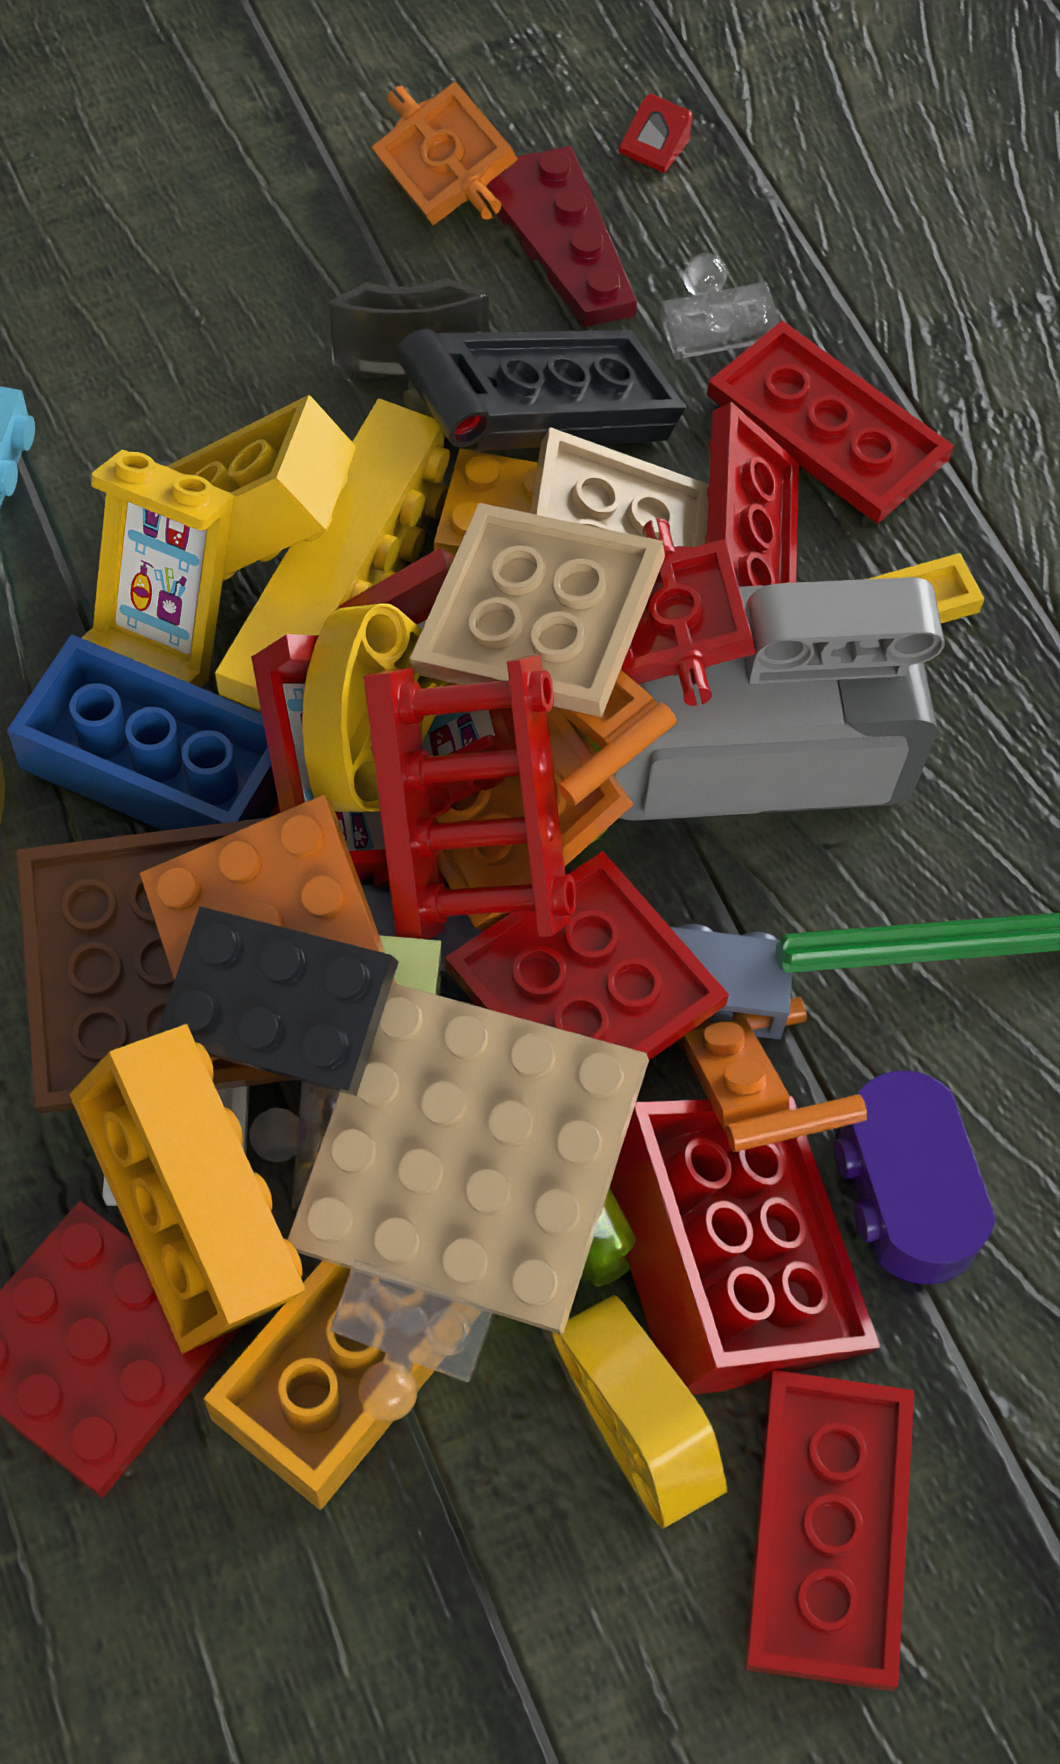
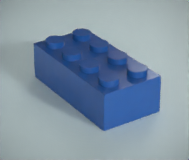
(143, 741)

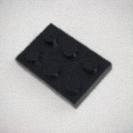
(280, 999)

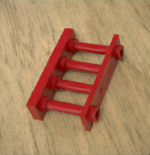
(407, 773)

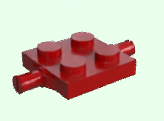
(690, 617)

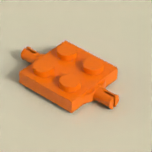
(444, 153)

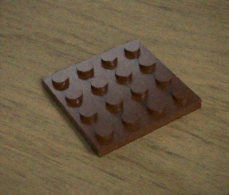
(98, 957)

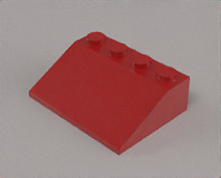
(734, 1251)

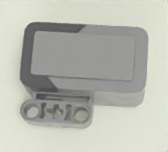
(813, 720)

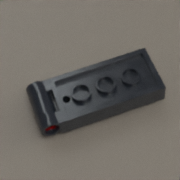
(517, 385)

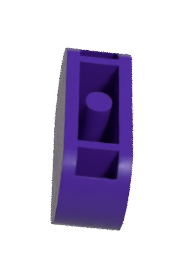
(915, 1179)

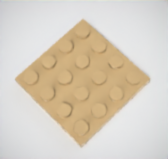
(473, 1156)

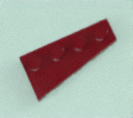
(562, 228)

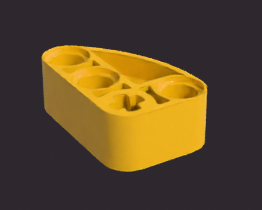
(335, 703)
(642, 1411)

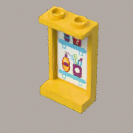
(160, 565)

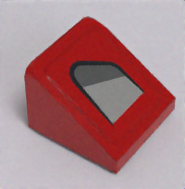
(657, 133)

